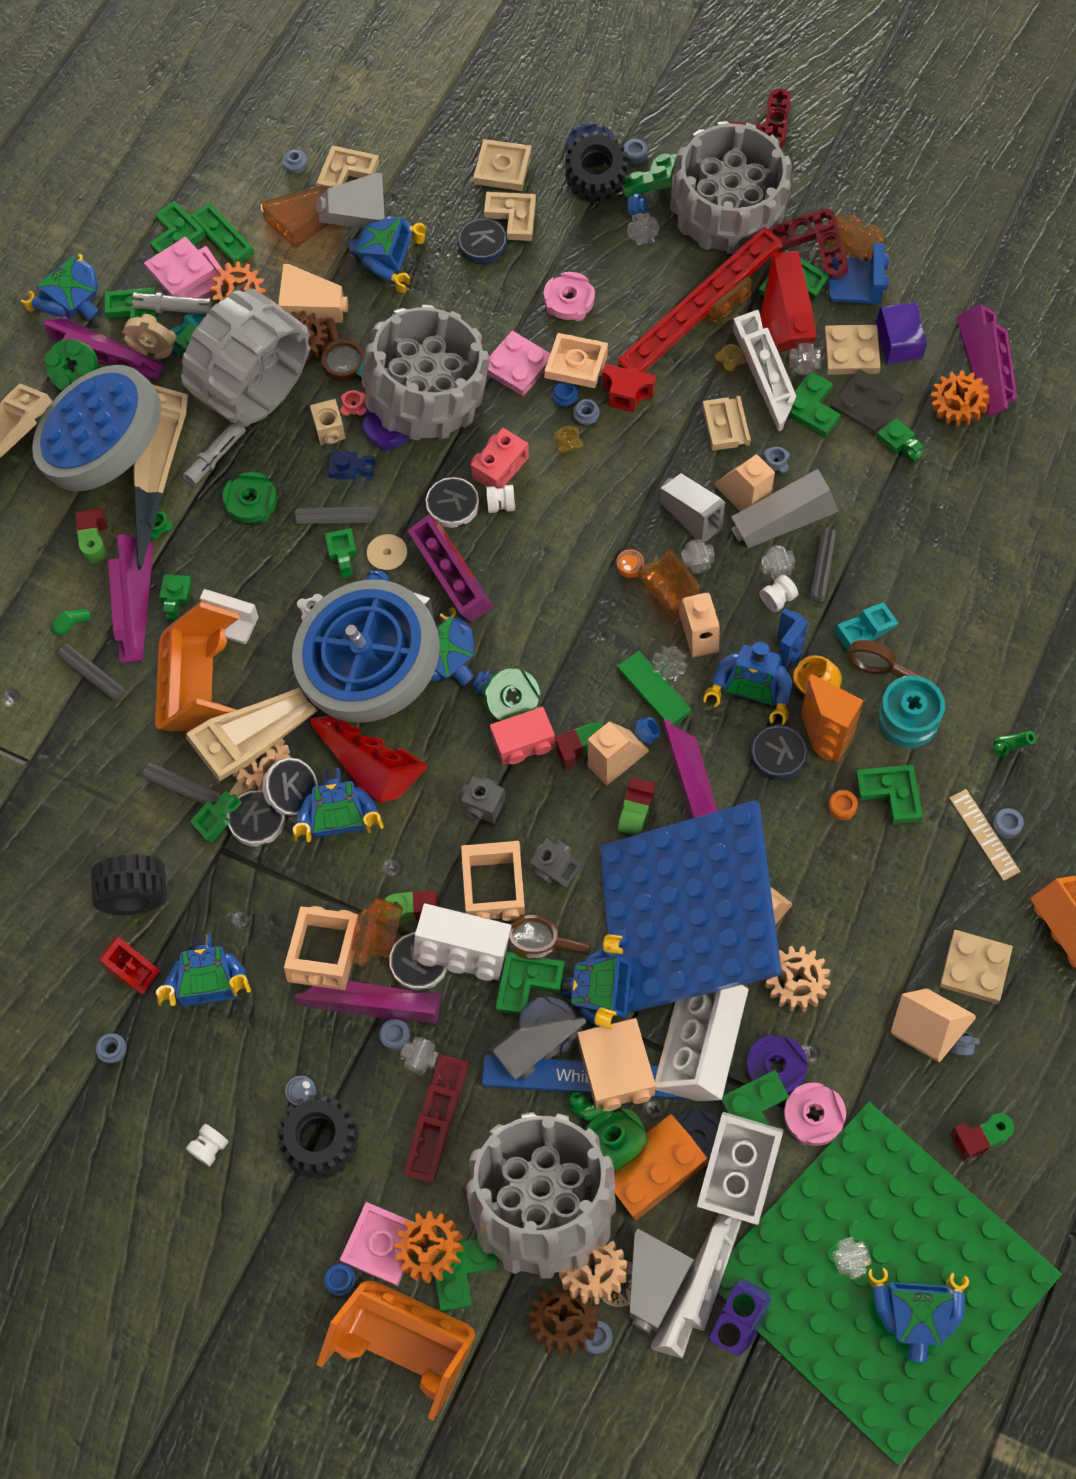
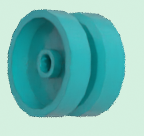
(911, 711)

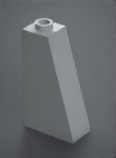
(785, 510)

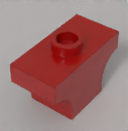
(627, 387)

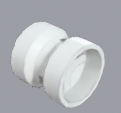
(500, 498)
(779, 593)
(207, 1145)

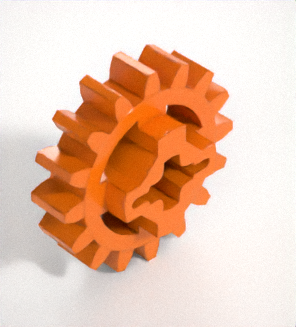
(230, 281)
(952, 405)
(428, 1232)

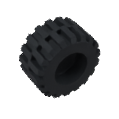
(596, 148)
(128, 884)
(307, 1114)

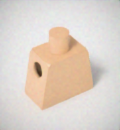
(698, 618)

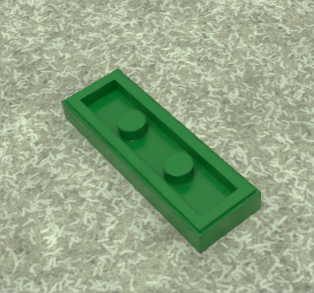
(222, 234)
(653, 689)

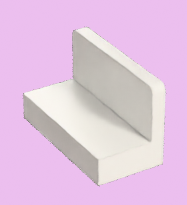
(243, 627)

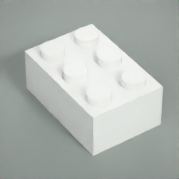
(461, 942)
(740, 1168)

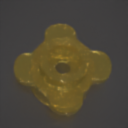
(730, 351)
(568, 432)

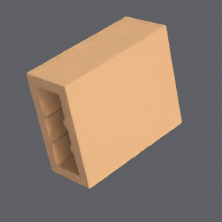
(616, 1065)

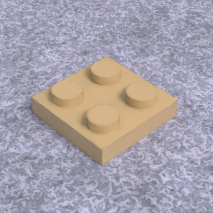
(502, 165)
(852, 349)
(976, 966)

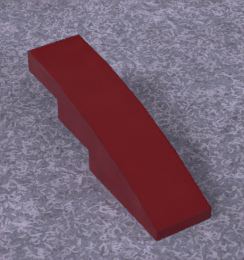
(436, 1118)

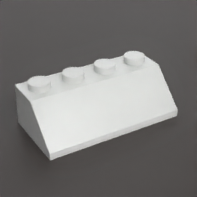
(701, 1044)

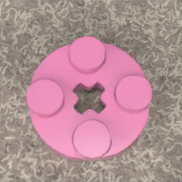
(572, 308)
(805, 1129)

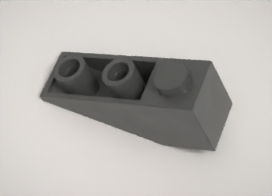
(528, 1045)

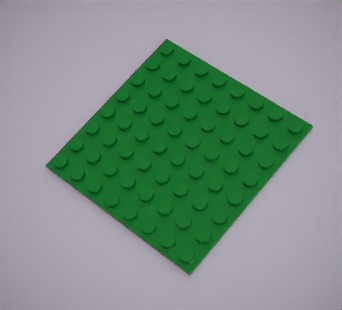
(918, 1228)

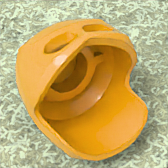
(818, 667)

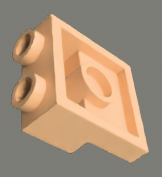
(576, 360)

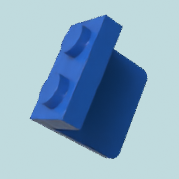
(863, 281)

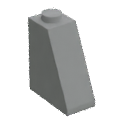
(353, 202)
(693, 506)
(656, 1280)

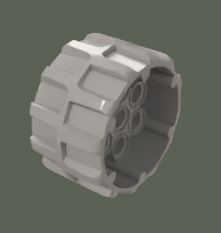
(732, 173)
(245, 357)
(426, 362)
(522, 1150)

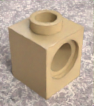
(326, 413)

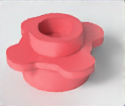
(353, 397)

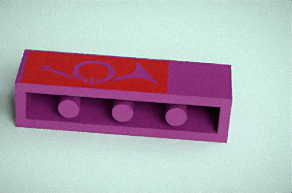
(450, 568)

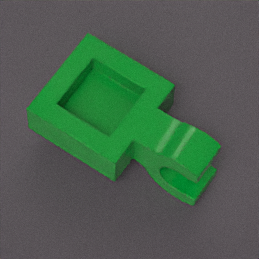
(900, 438)
(341, 548)
(174, 591)
(212, 817)

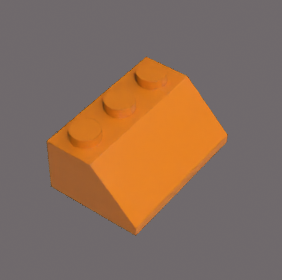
(829, 718)
(1058, 908)
(659, 1168)

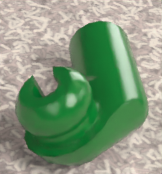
(67, 619)
(1008, 743)
(583, 1107)

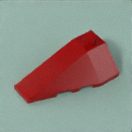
(787, 303)
(374, 767)

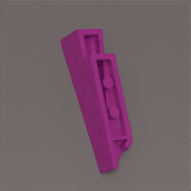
(107, 350)
(989, 355)
(129, 598)
(689, 771)
(374, 1002)

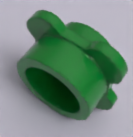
(165, 525)

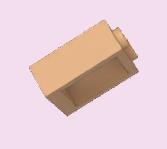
(493, 854)
(321, 973)

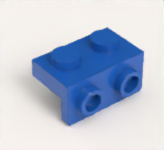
(792, 635)

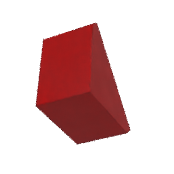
(128, 965)

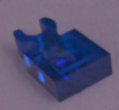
(346, 465)

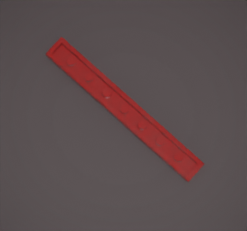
(700, 301)

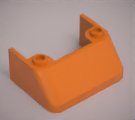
(187, 668)
(404, 1333)

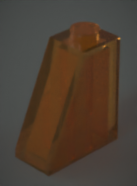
(295, 215)

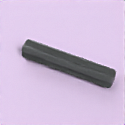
(334, 515)
(823, 565)
(91, 672)
(180, 784)

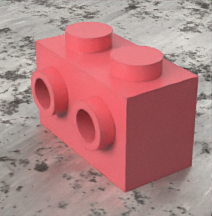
(500, 459)
(523, 736)

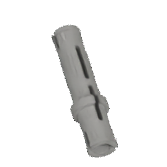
(171, 303)
(206, 460)

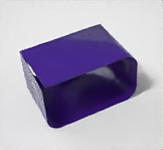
(901, 333)
(762, 1302)

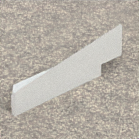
(765, 366)
(698, 1290)

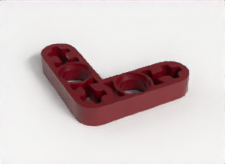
(773, 111)
(822, 234)

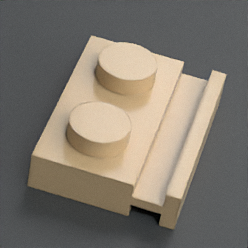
(726, 423)

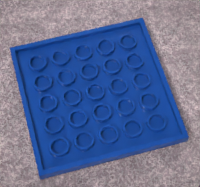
(692, 906)

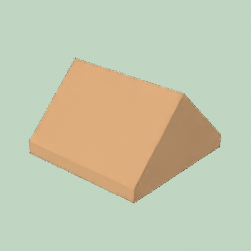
(930, 1022)

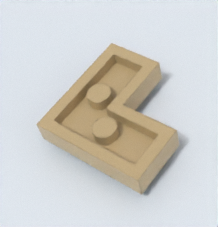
(345, 163)
(516, 208)

